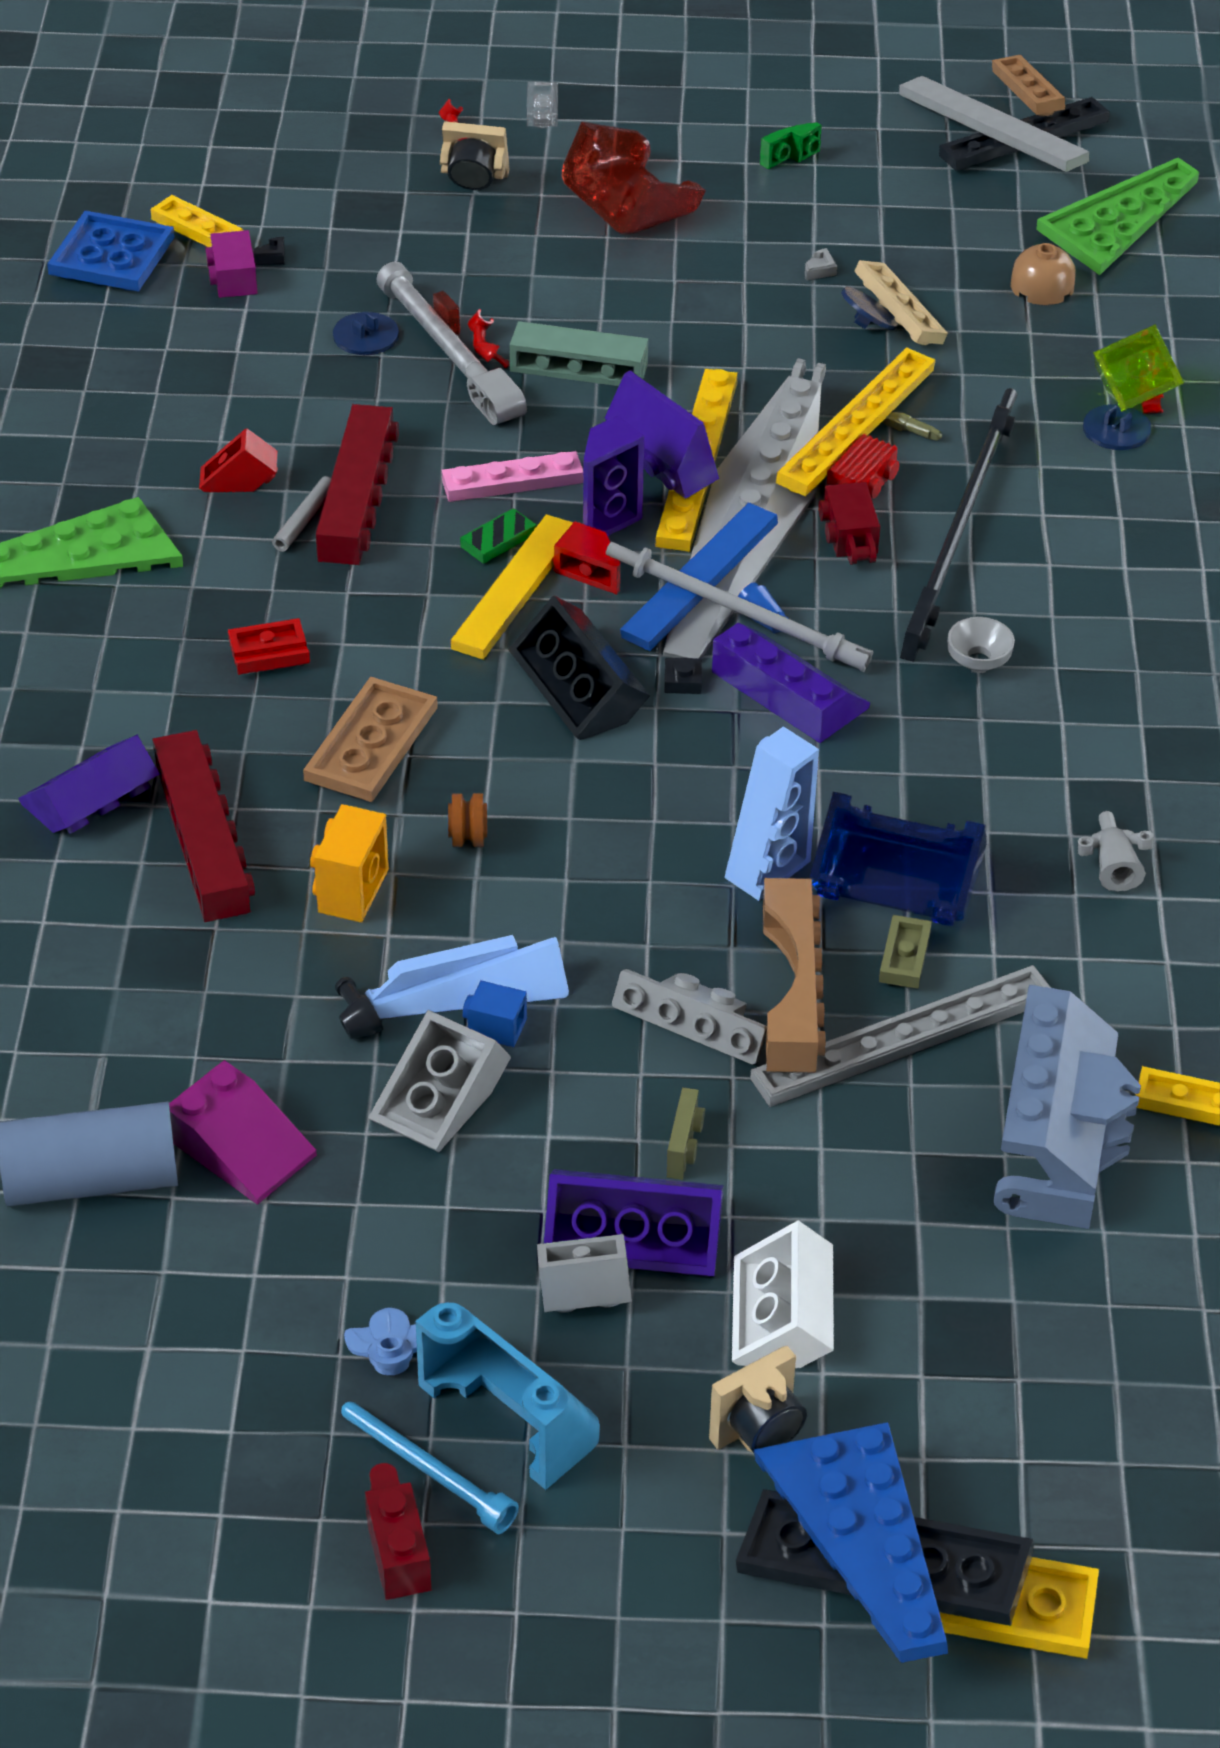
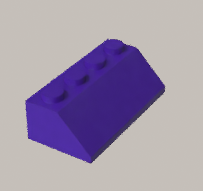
(674, 439)
(784, 682)
(663, 1221)

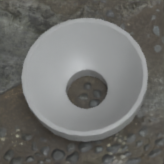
(983, 637)

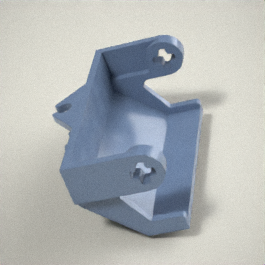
(1064, 1109)

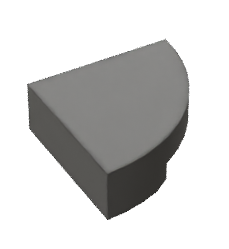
(820, 265)

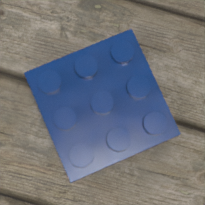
(111, 251)

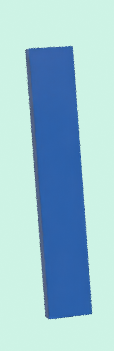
(708, 565)

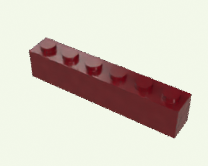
(356, 484)
(202, 826)

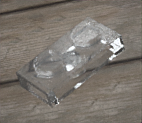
(542, 104)

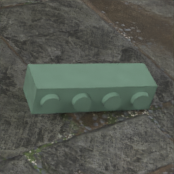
(576, 353)

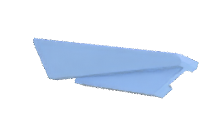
(447, 977)

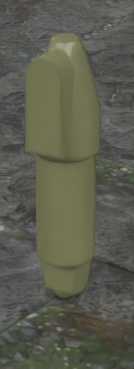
(905, 422)

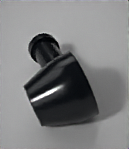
(360, 1016)

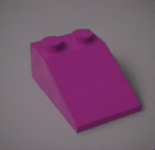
(238, 1132)

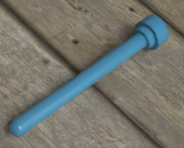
(495, 1510)

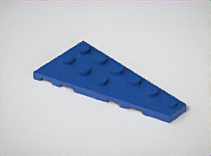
(862, 1522)

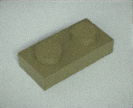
(905, 951)
(682, 1146)

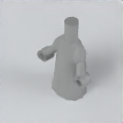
(1118, 861)

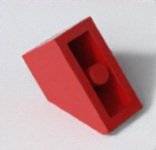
(240, 465)
(583, 557)

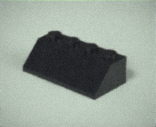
(577, 670)

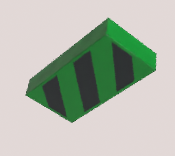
(497, 535)

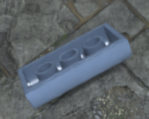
(87, 1154)

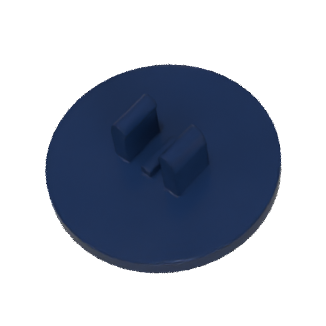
(868, 309)
(365, 333)
(1116, 429)

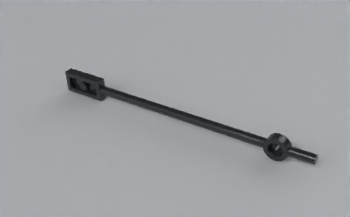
(926, 611)

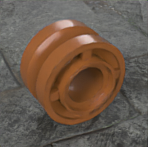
(467, 820)

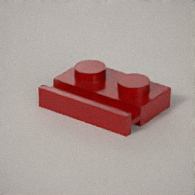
(268, 646)

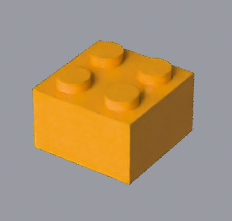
(350, 862)

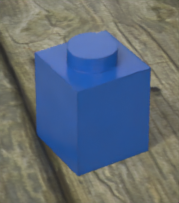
(496, 1012)

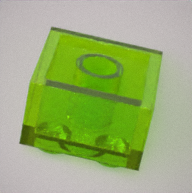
(1137, 368)

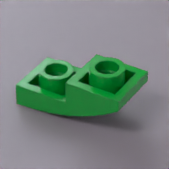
(792, 142)

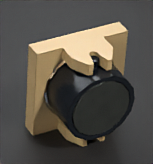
(474, 161)
(759, 1403)

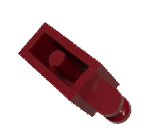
(851, 521)
(396, 1534)

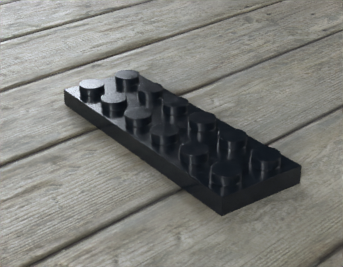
(969, 1568)

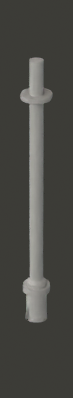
(833, 646)

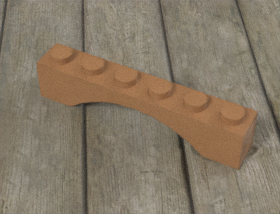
(794, 1023)

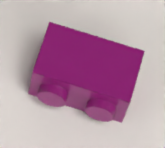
(232, 264)

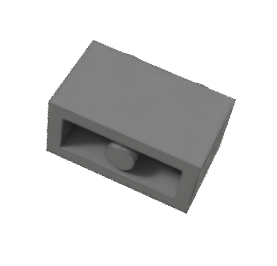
(584, 1273)

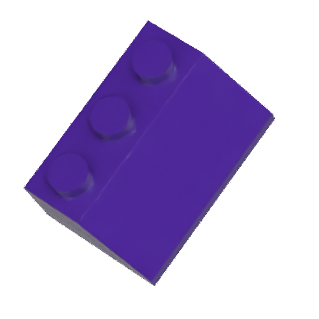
(613, 476)
(92, 786)

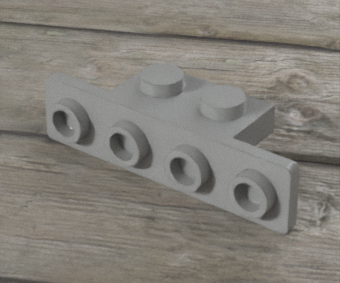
(692, 1011)

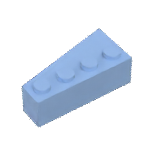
(776, 813)

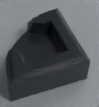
(271, 253)

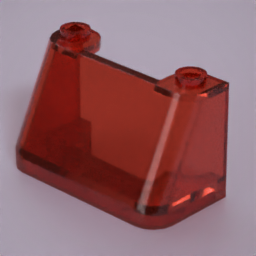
(611, 178)

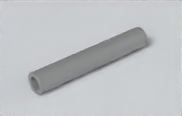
(302, 515)

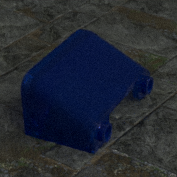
(897, 861)

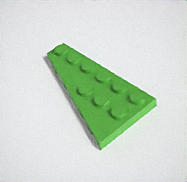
(1113, 219)
(89, 546)

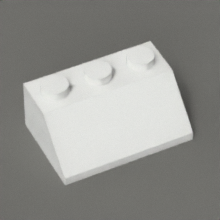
(784, 1297)

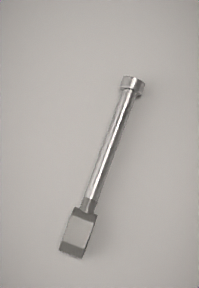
(491, 390)

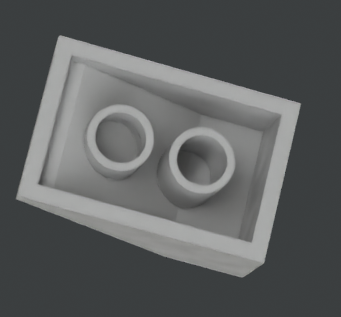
(439, 1081)

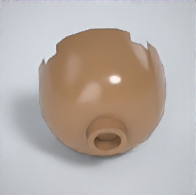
(1043, 274)

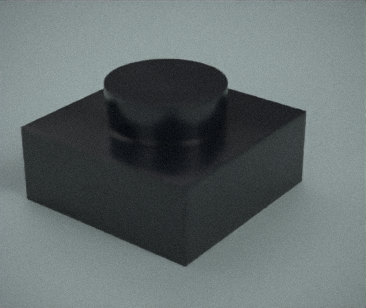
(683, 675)

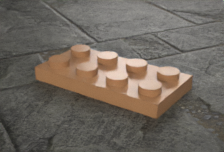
(370, 739)

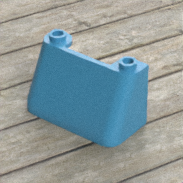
(465, 1353)

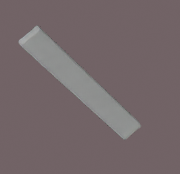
(994, 123)
(903, 1035)

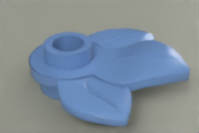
(386, 1341)

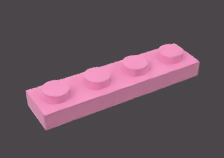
(512, 476)

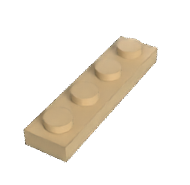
(901, 303)

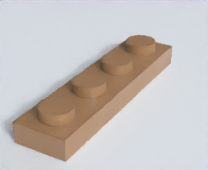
(1029, 85)

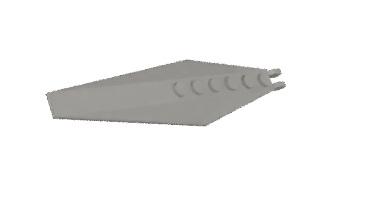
(750, 477)

